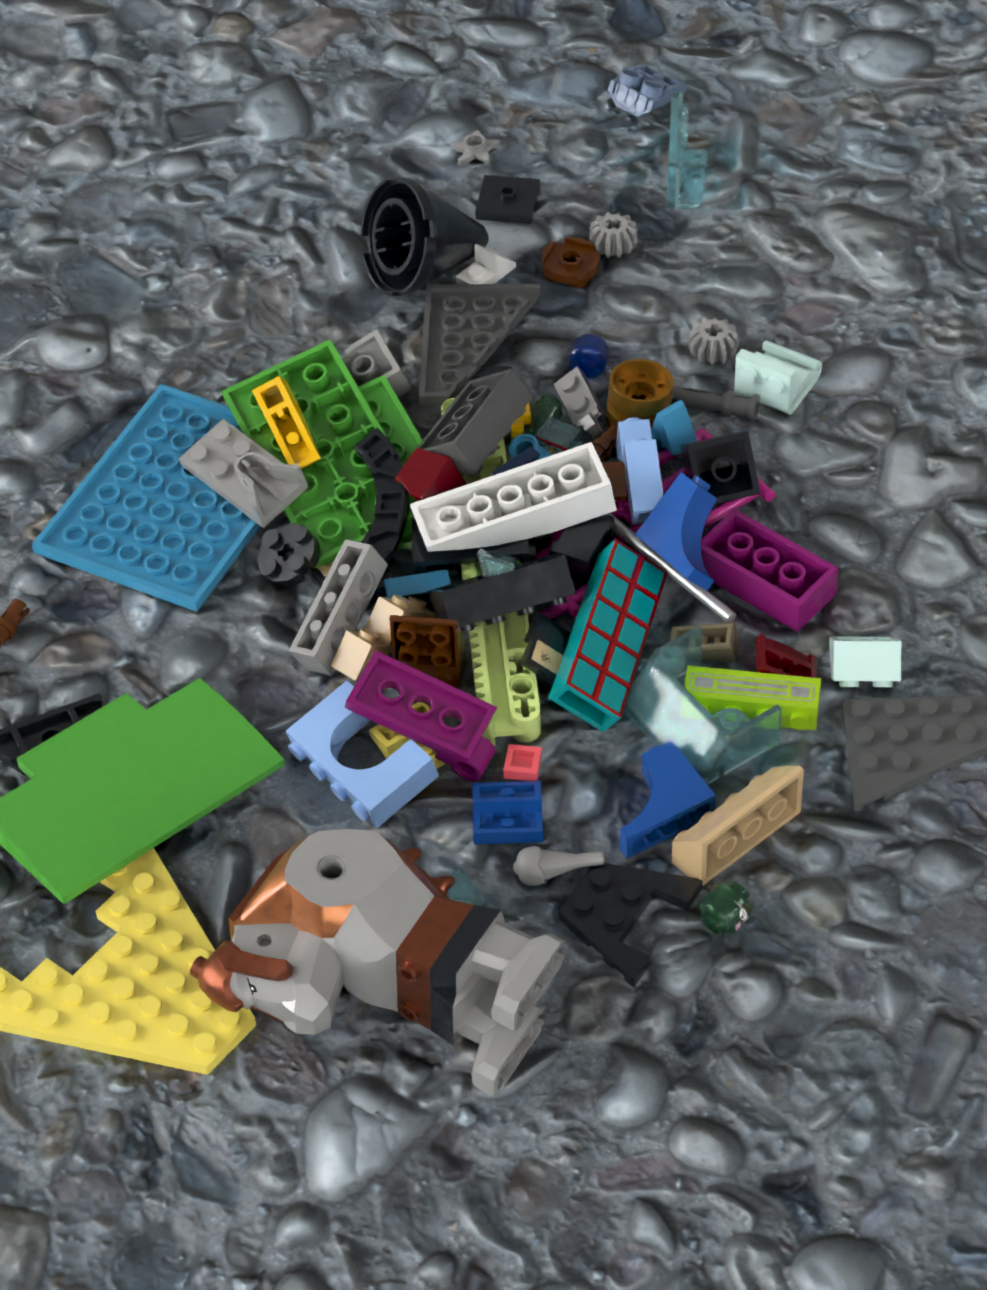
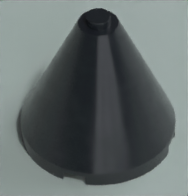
(414, 236)

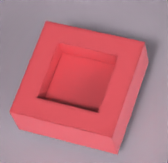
(522, 762)

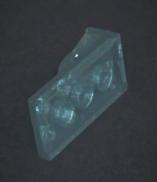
(684, 162)

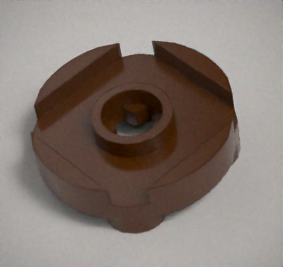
(557, 262)

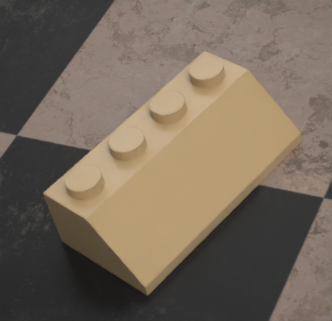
(739, 823)

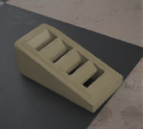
(725, 639)

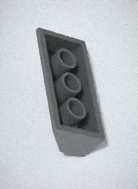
(478, 420)

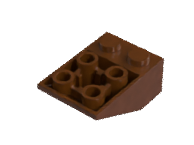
(430, 646)

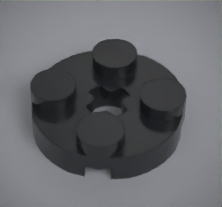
(276, 544)

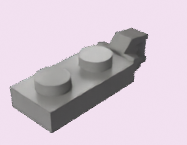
(580, 401)

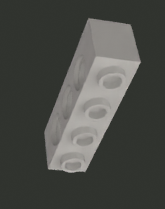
(338, 605)

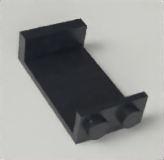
(423, 558)

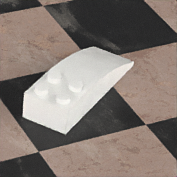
(518, 503)

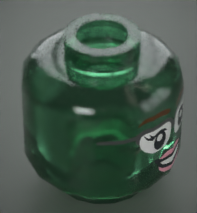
(725, 908)

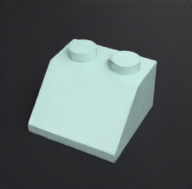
(865, 660)

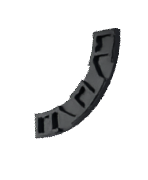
(391, 497)

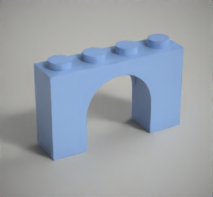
(373, 791)

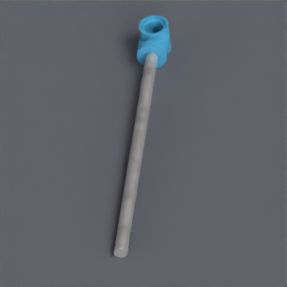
(525, 441)

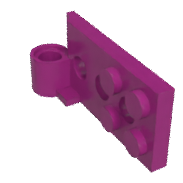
(458, 746)

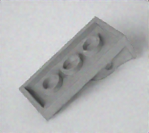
(244, 473)

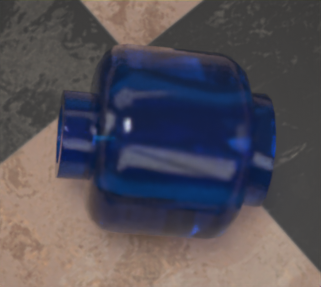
(589, 354)

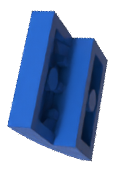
(507, 812)

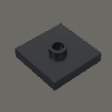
(507, 199)

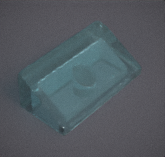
(495, 563)

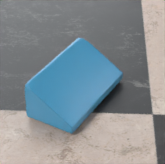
(416, 584)

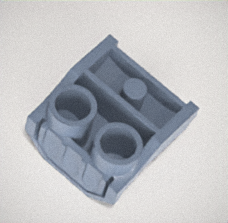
(643, 89)

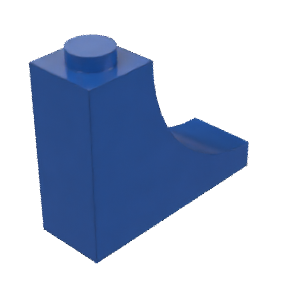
(677, 527)
(675, 803)

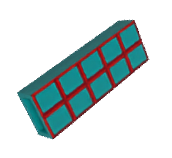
(608, 636)

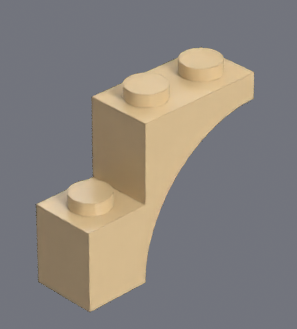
(360, 645)

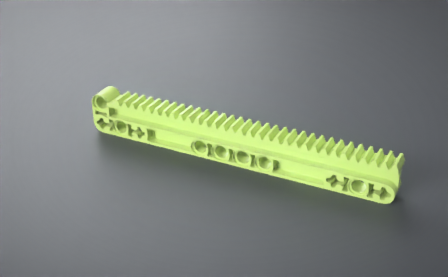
(498, 652)

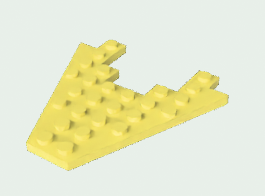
(135, 989)

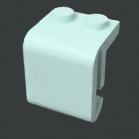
(778, 376)

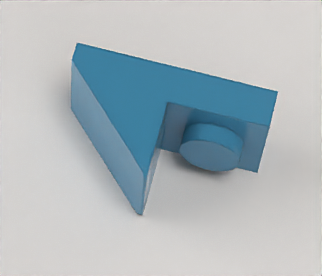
(673, 428)

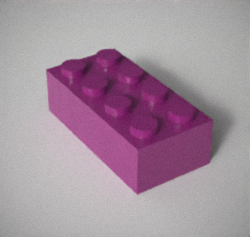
(768, 570)

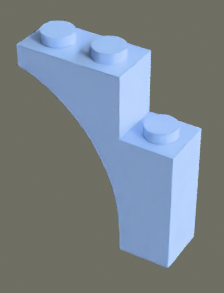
(641, 467)

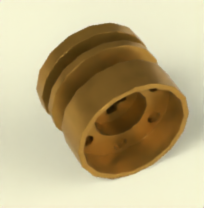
(638, 390)

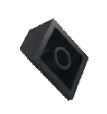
(725, 464)

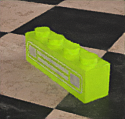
(757, 693)

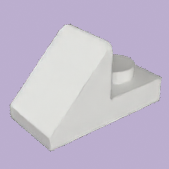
(487, 267)

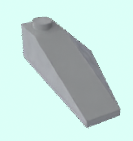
(371, 359)

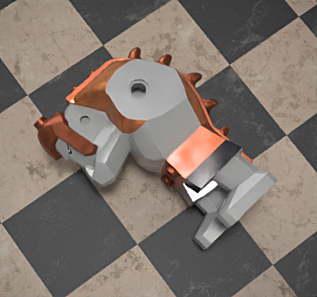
(372, 921)

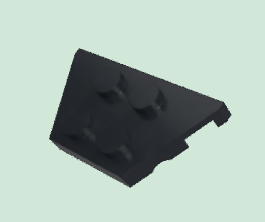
(28, 734)

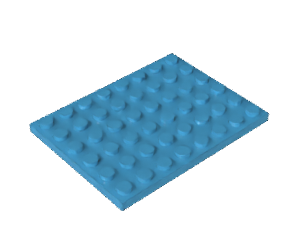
(146, 515)

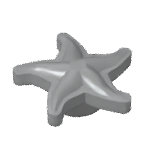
(475, 147)

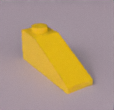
(287, 422)

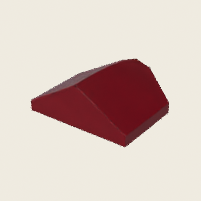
(429, 474)
(782, 659)

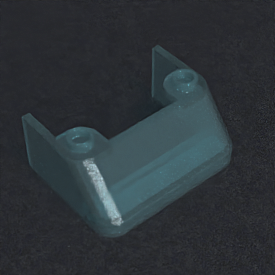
(669, 712)

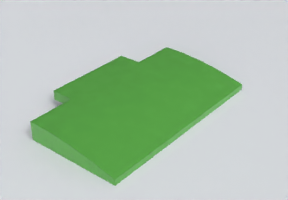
(339, 416)
(128, 784)

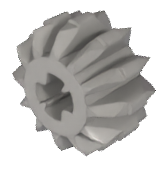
(613, 234)
(713, 341)

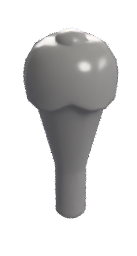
(537, 865)

